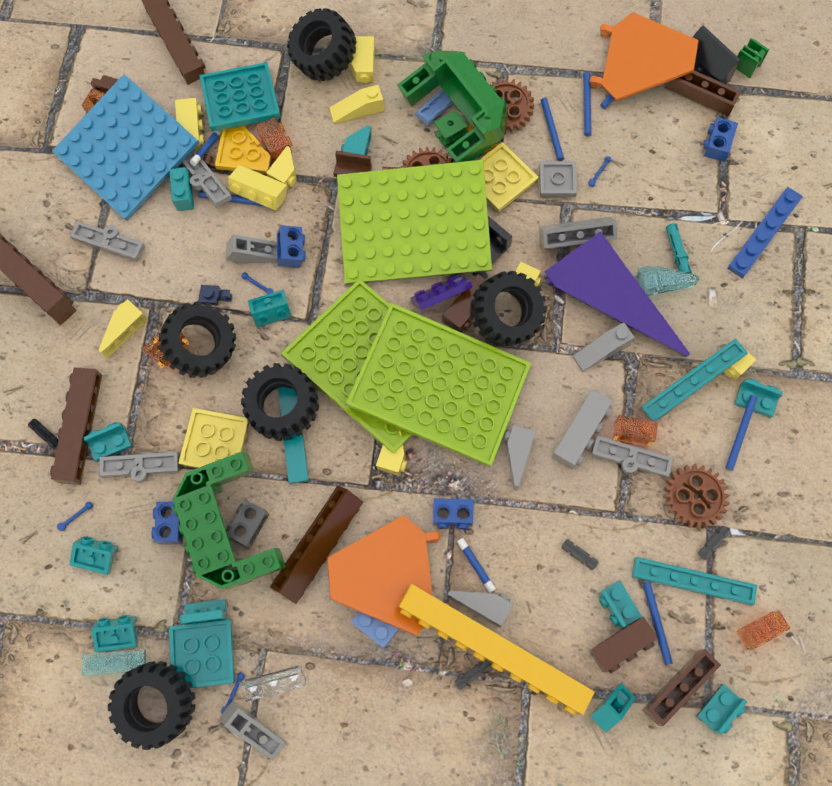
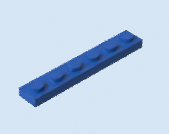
(764, 232)

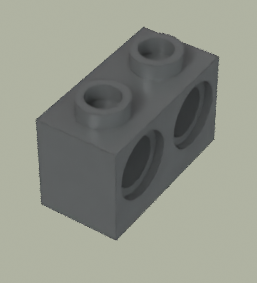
(252, 525)

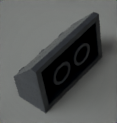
(714, 57)

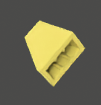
(364, 59)

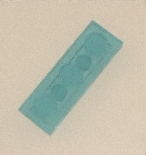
(112, 662)

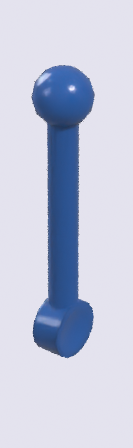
(592, 182)
(245, 276)
(62, 526)
(240, 677)

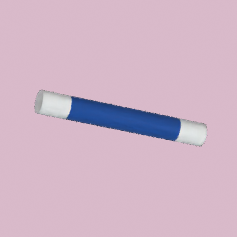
(207, 145)
(476, 565)

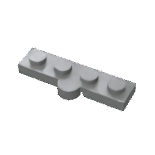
(205, 179)
(108, 240)
(632, 457)
(139, 465)

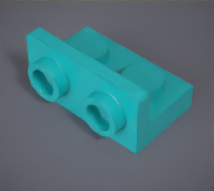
(269, 308)
(767, 396)
(108, 441)
(93, 555)
(619, 605)
(204, 612)
(114, 633)
(721, 710)

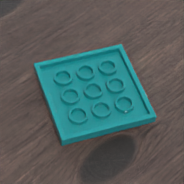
(239, 96)

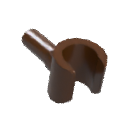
(208, 159)

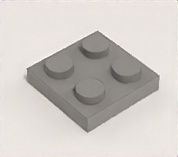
(558, 179)

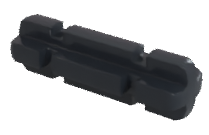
(43, 433)

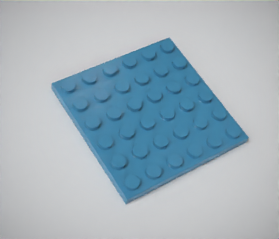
(125, 147)

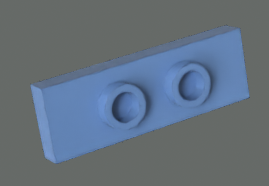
(434, 108)

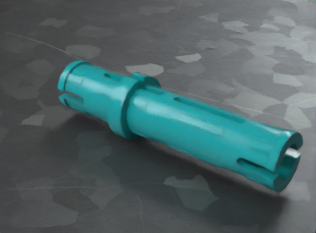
(680, 255)

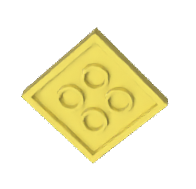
(505, 177)
(212, 437)

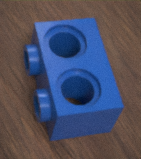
(721, 139)
(287, 246)
(453, 506)
(163, 523)

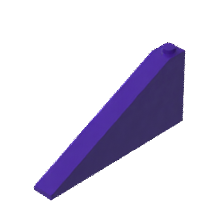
(604, 283)

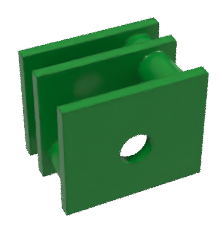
(750, 58)
(450, 128)

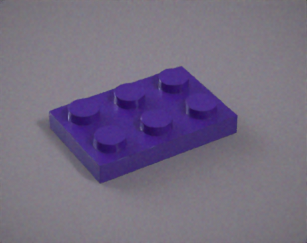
(440, 292)

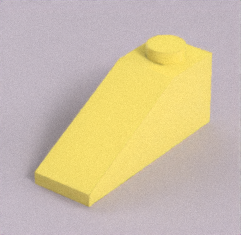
(360, 104)
(123, 325)
(392, 462)

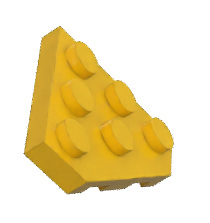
(241, 148)

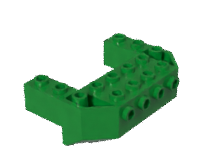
(468, 92)
(205, 530)

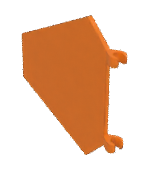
(643, 56)
(379, 569)

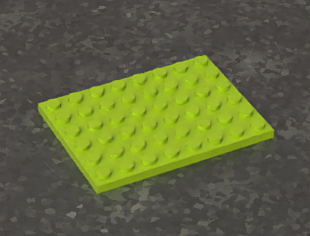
(414, 222)
(336, 349)
(439, 384)

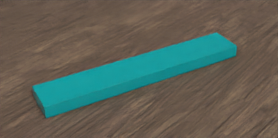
(694, 380)
(295, 447)
(694, 581)

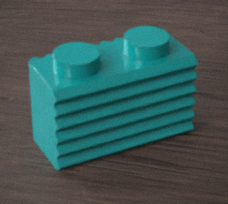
(181, 189)

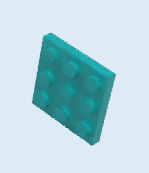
(203, 652)

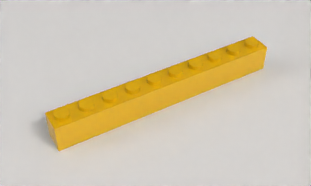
(495, 649)

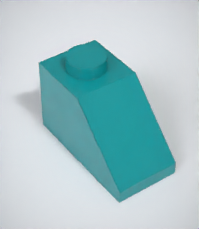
(358, 141)
(613, 708)

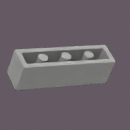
(576, 232)
(582, 428)

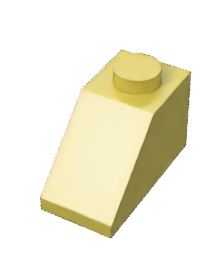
(283, 169)

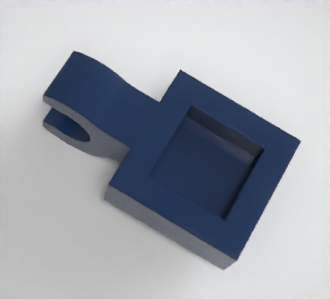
(213, 294)

